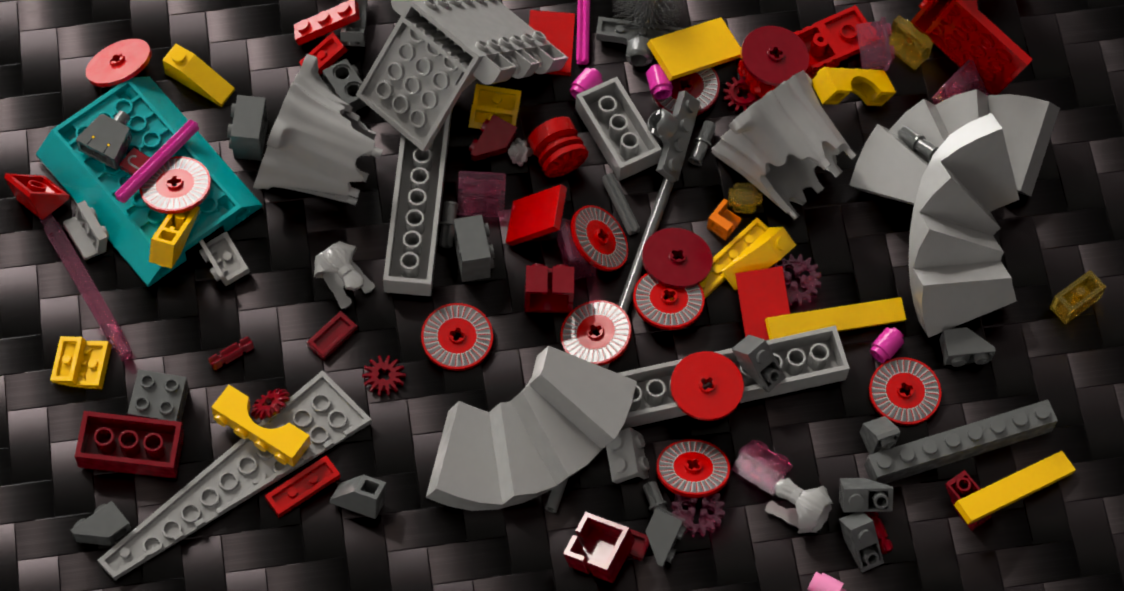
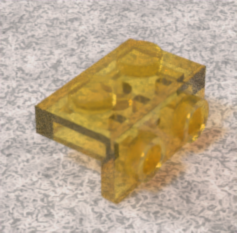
(909, 43)

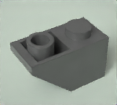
(963, 347)
(759, 362)
(879, 434)
(361, 495)
(865, 495)
(102, 527)
(663, 533)
(862, 540)

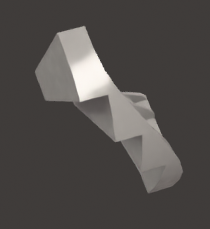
(895, 171)
(951, 239)
(534, 439)

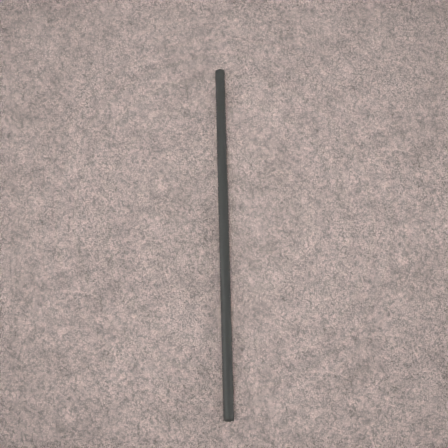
(627, 296)

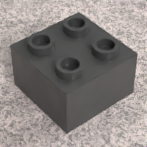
(248, 127)
(473, 248)
(158, 396)

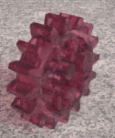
(809, 282)
(706, 521)

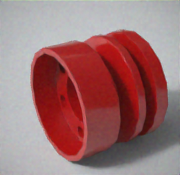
(558, 146)

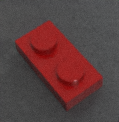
(328, 52)

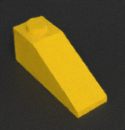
(196, 75)
(171, 237)
(761, 254)

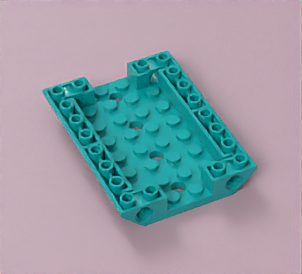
(134, 223)

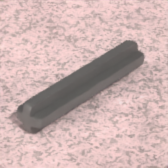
(621, 204)

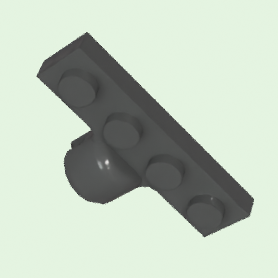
(637, 51)
(675, 133)

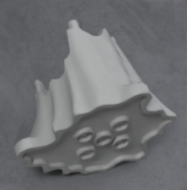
(316, 141)
(782, 142)

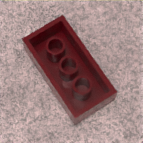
(129, 444)

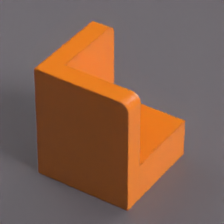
(723, 221)

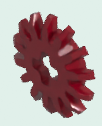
(733, 93)
(384, 385)
(277, 398)

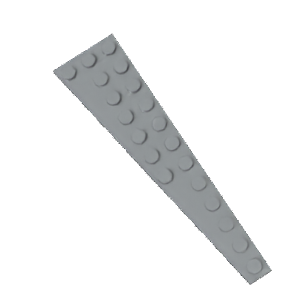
(240, 473)

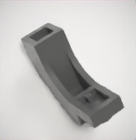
(355, 33)

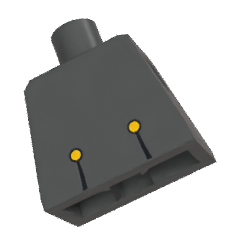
(106, 139)

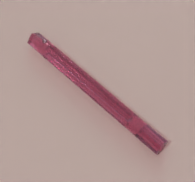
(86, 286)

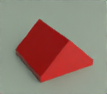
(36, 193)

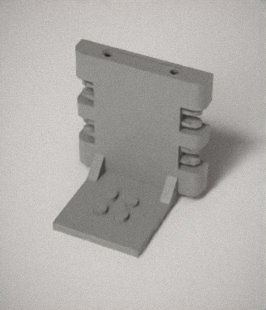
(440, 52)

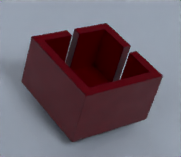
(549, 288)
(604, 547)

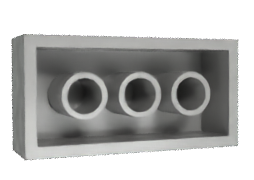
(618, 128)

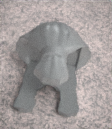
(339, 270)
(810, 510)

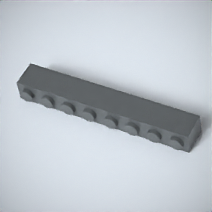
(961, 443)

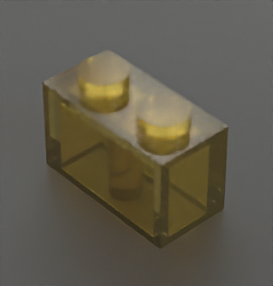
(1077, 297)

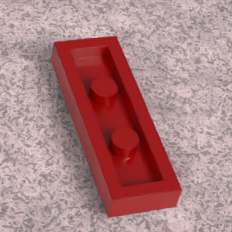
(326, 21)
(302, 486)

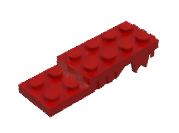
(826, 42)

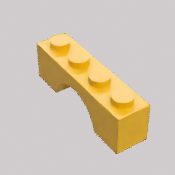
(869, 84)
(285, 442)

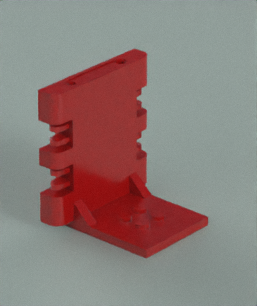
(968, 34)

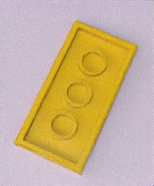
(695, 48)

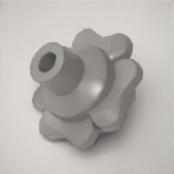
(519, 152)

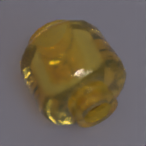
(744, 198)

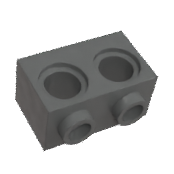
(344, 87)

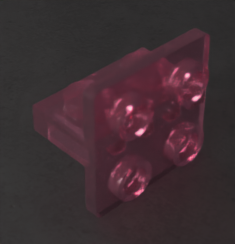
(874, 44)
(962, 81)
(481, 193)
(761, 465)

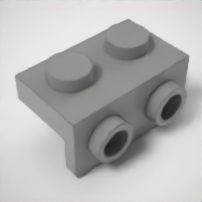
(86, 231)
(225, 258)
(627, 456)

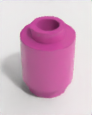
(586, 80)
(658, 82)
(886, 344)

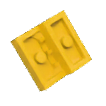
(496, 101)
(81, 362)

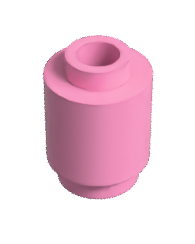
(824, 582)

